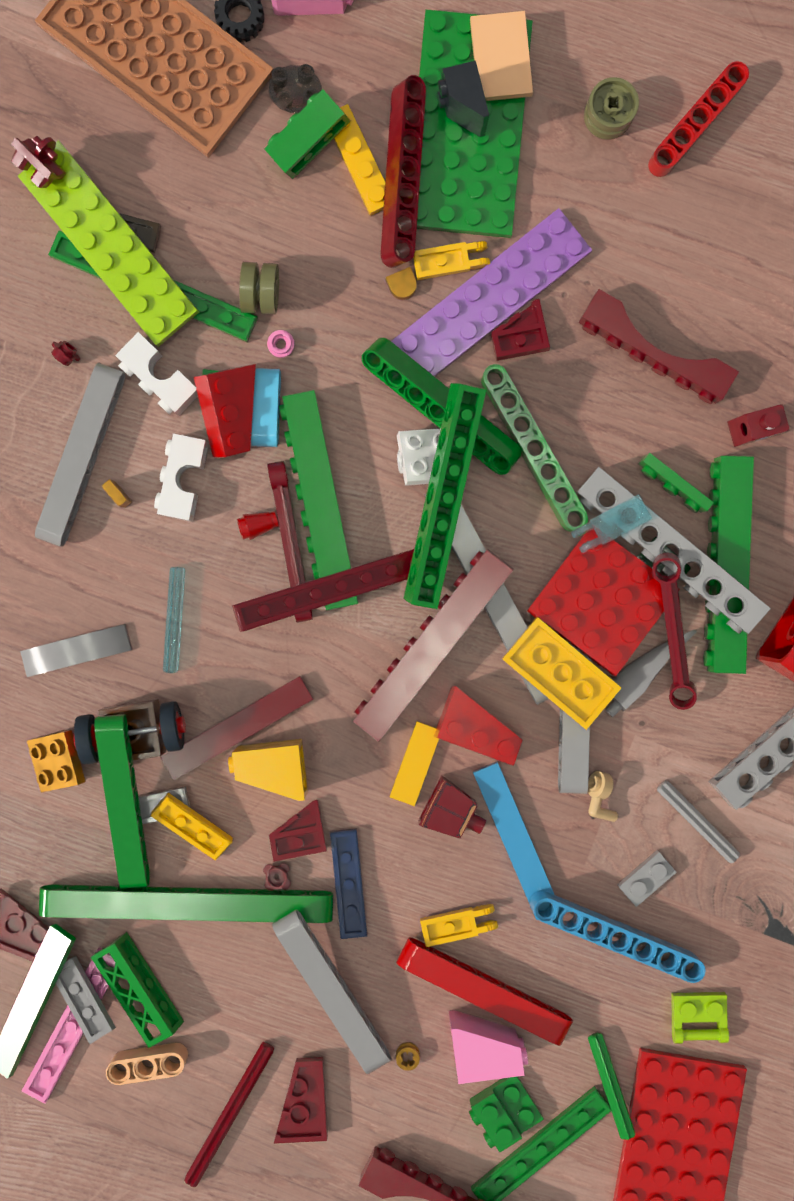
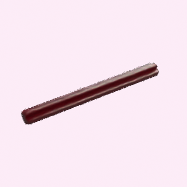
(229, 1114)

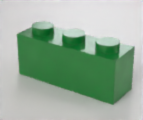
(307, 134)

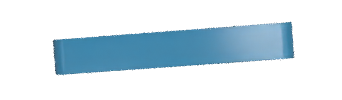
(626, 945)

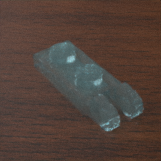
(614, 522)

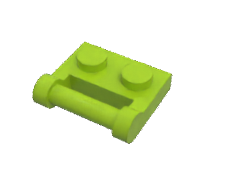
(699, 1007)

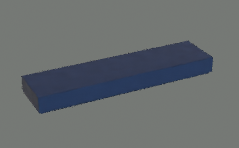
(348, 883)

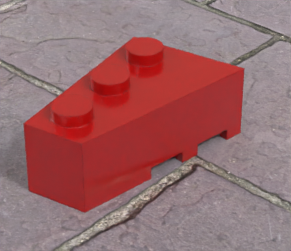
(227, 408)
(475, 729)

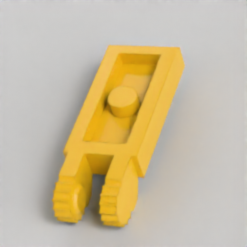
(448, 259)
(456, 925)

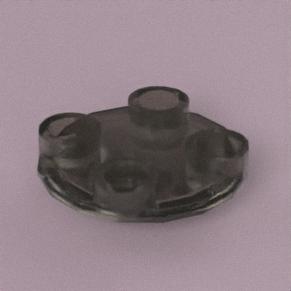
(293, 86)

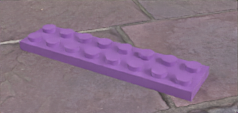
(494, 294)

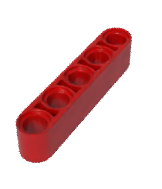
(704, 108)

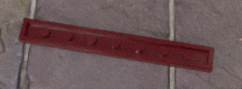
(322, 591)

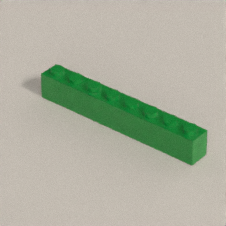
(316, 487)
(731, 551)

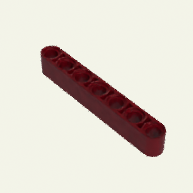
(409, 132)

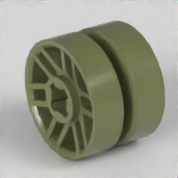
(611, 108)
(259, 288)

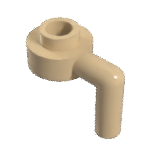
(599, 788)

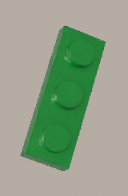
(674, 484)

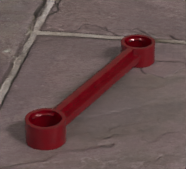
(288, 532)
(675, 632)

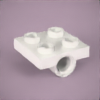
(417, 454)

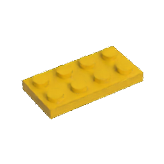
(561, 673)

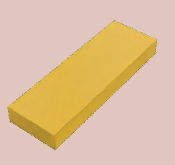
(415, 764)
(191, 826)

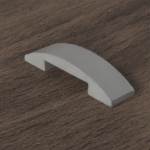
(76, 650)

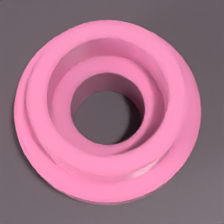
(274, 338)

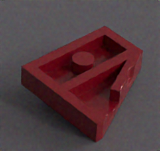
(522, 335)
(299, 835)

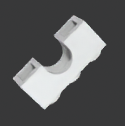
(139, 358)
(182, 454)

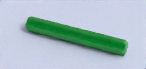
(611, 1086)

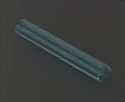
(174, 619)

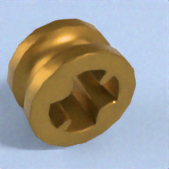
(407, 1047)

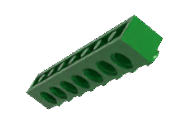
(444, 495)

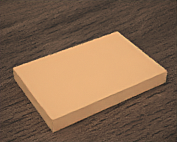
(502, 55)

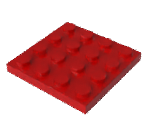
(601, 602)

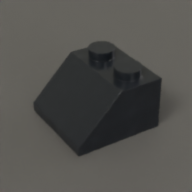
(464, 97)

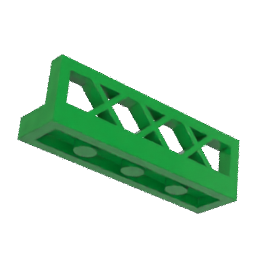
(143, 988)

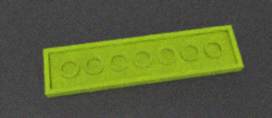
(113, 249)

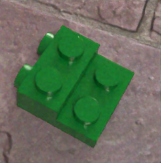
(504, 1112)

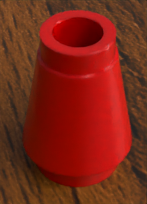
(256, 524)

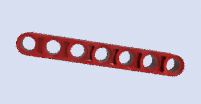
(484, 991)

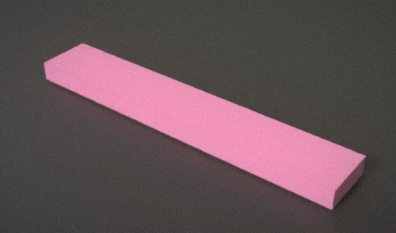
(62, 1042)

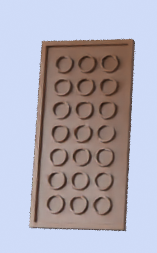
(164, 60)

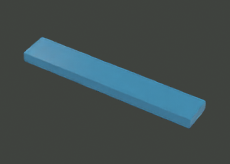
(513, 832)

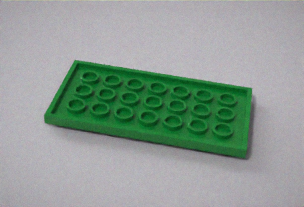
(465, 178)

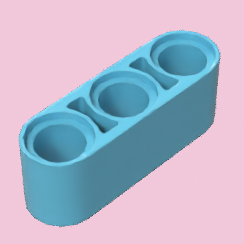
(266, 408)

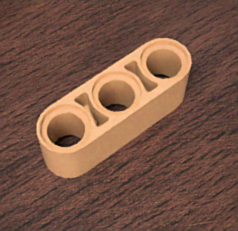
(138, 1072)

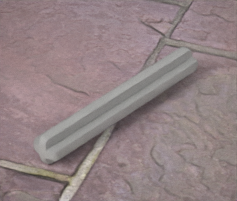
(698, 821)

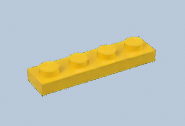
(361, 164)

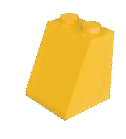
(272, 767)

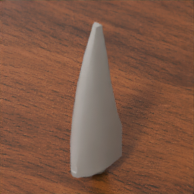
(639, 675)

